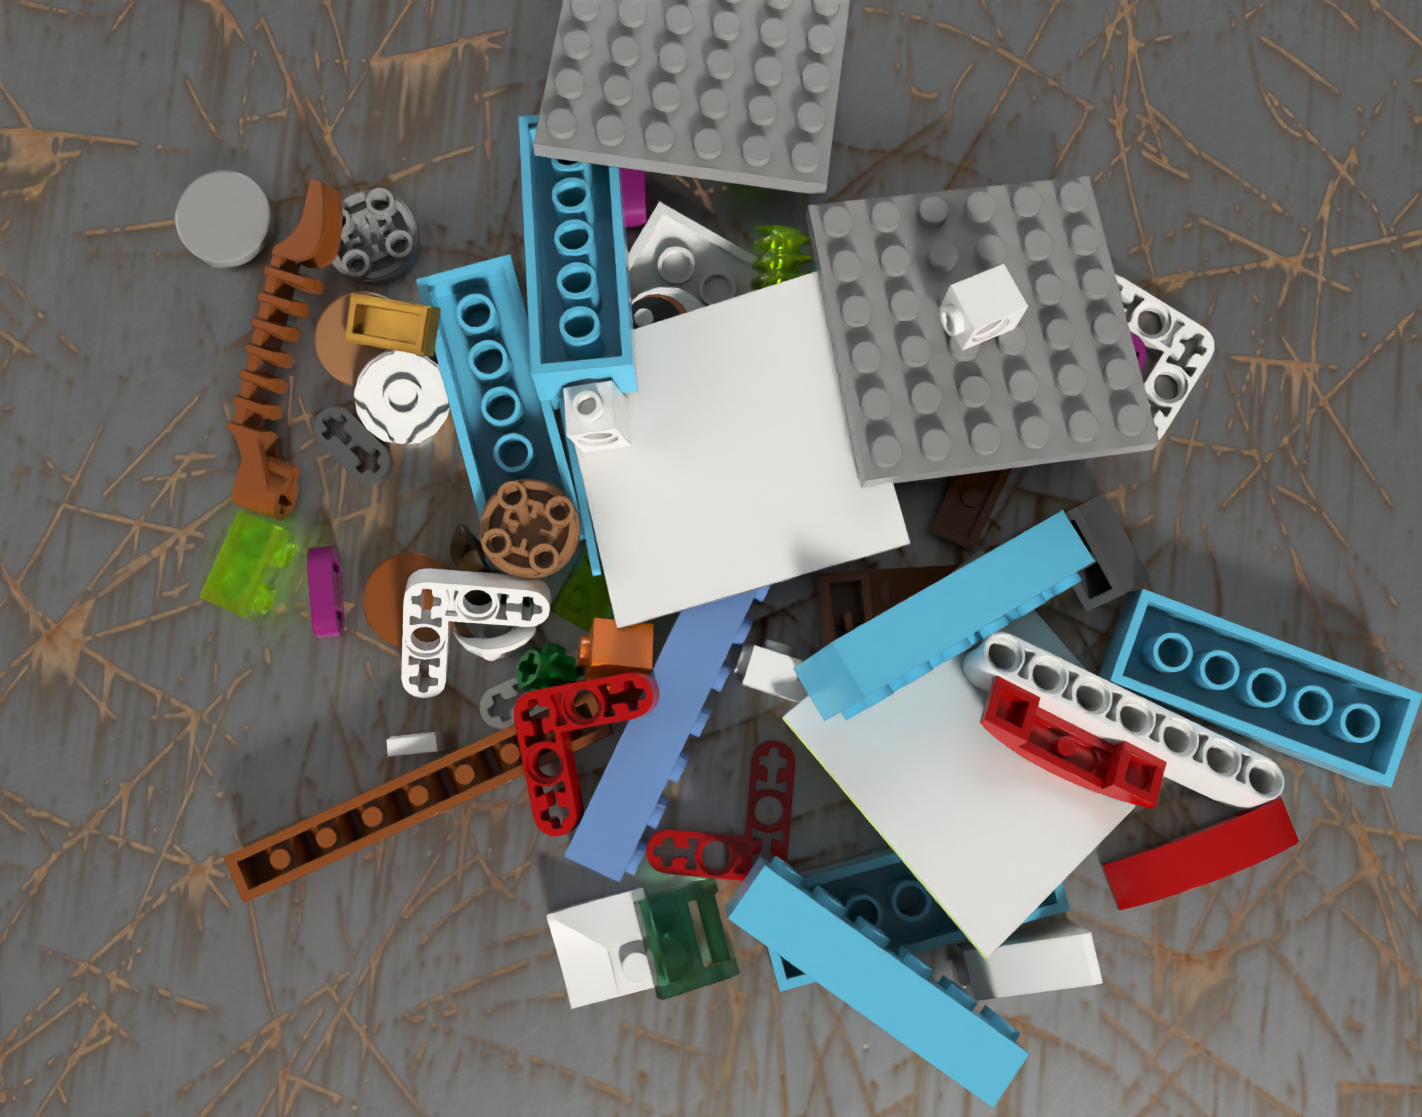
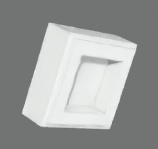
(415, 744)

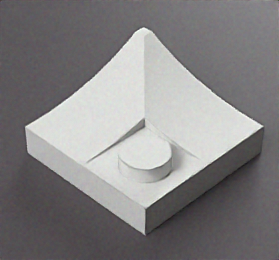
(601, 948)

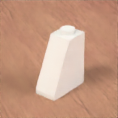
(1030, 962)

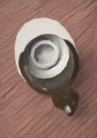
(484, 640)

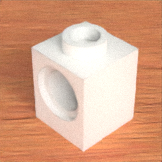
(982, 307)
(597, 416)

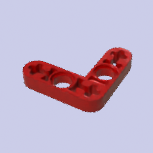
(562, 719)
(740, 845)

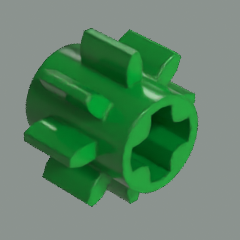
(545, 668)

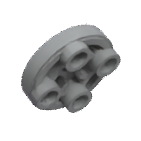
(224, 219)
(376, 238)

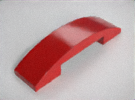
(1069, 751)
(1200, 856)

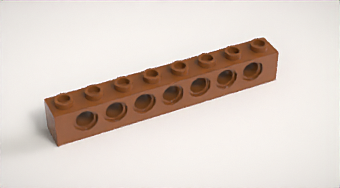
(396, 806)

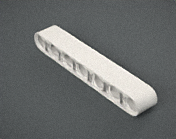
(1235, 773)

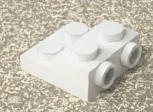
(771, 670)

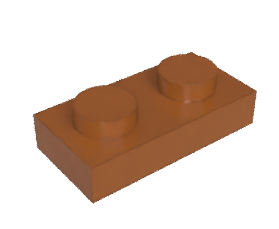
(968, 507)

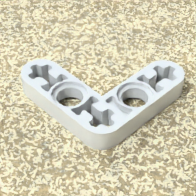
(1166, 346)
(450, 605)

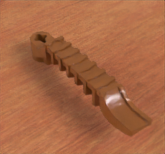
(263, 479)

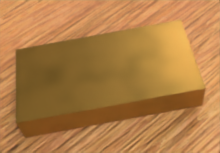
(392, 324)

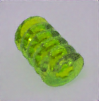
(779, 254)

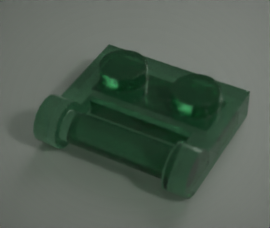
(672, 940)

